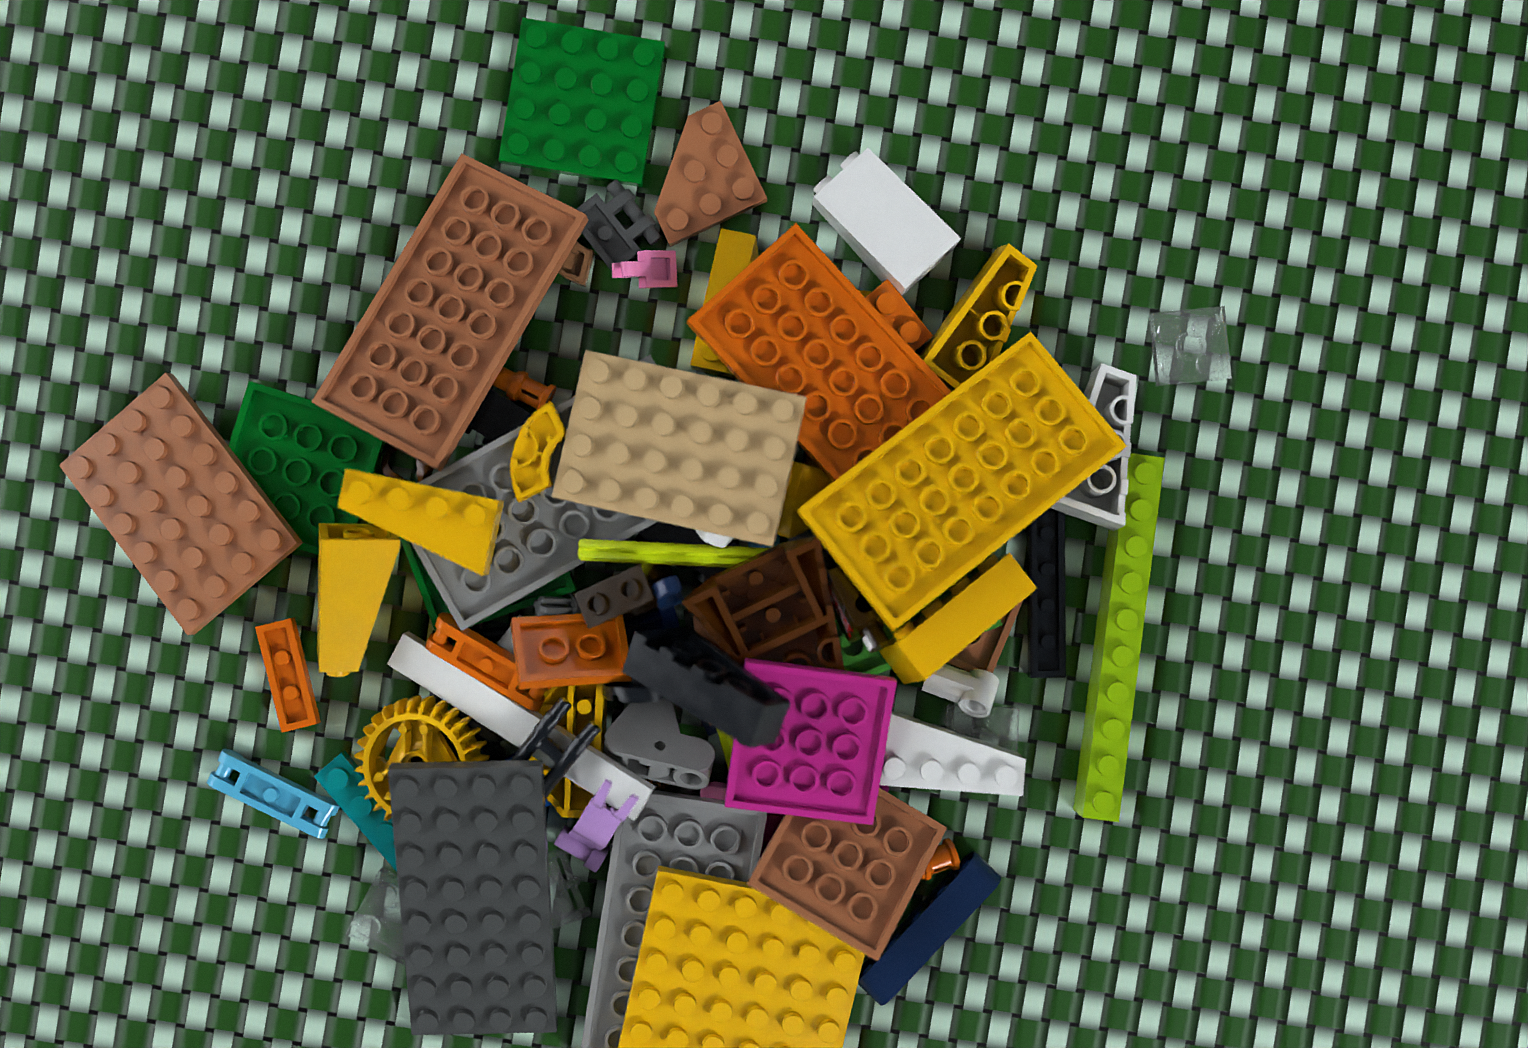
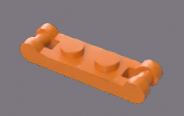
(482, 661)

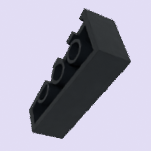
(707, 684)

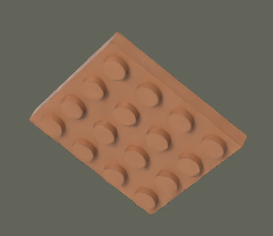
(848, 873)

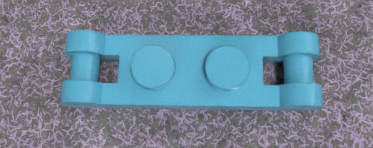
(272, 794)

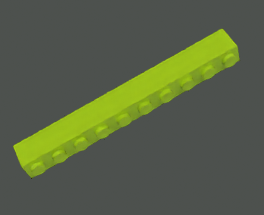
(1118, 645)

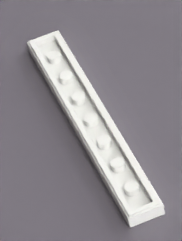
(514, 722)

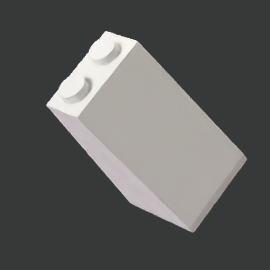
(884, 220)

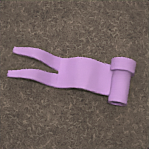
(594, 829)

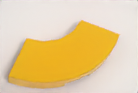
(534, 450)

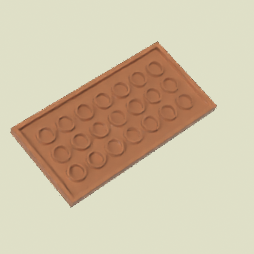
(450, 311)

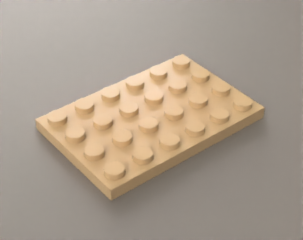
(679, 447)

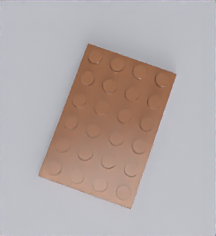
(180, 504)

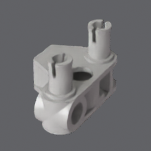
(651, 737)

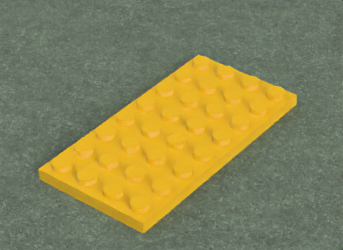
(961, 480)

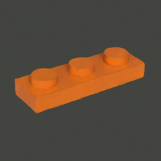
(288, 674)

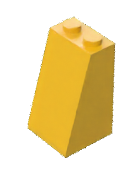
(351, 585)

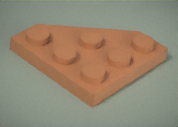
(707, 178)

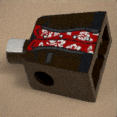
(854, 612)

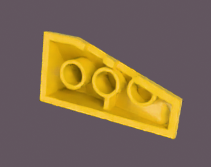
(732, 256)

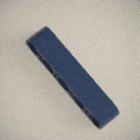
(928, 927)

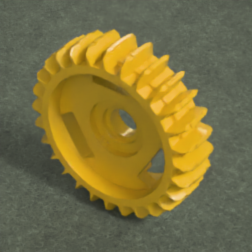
(421, 736)

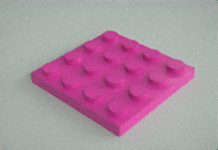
(826, 750)

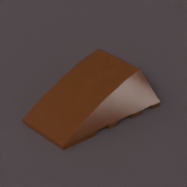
(772, 607)

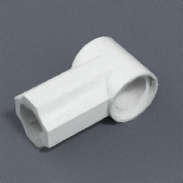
(971, 690)

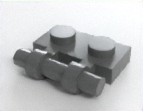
(606, 232)

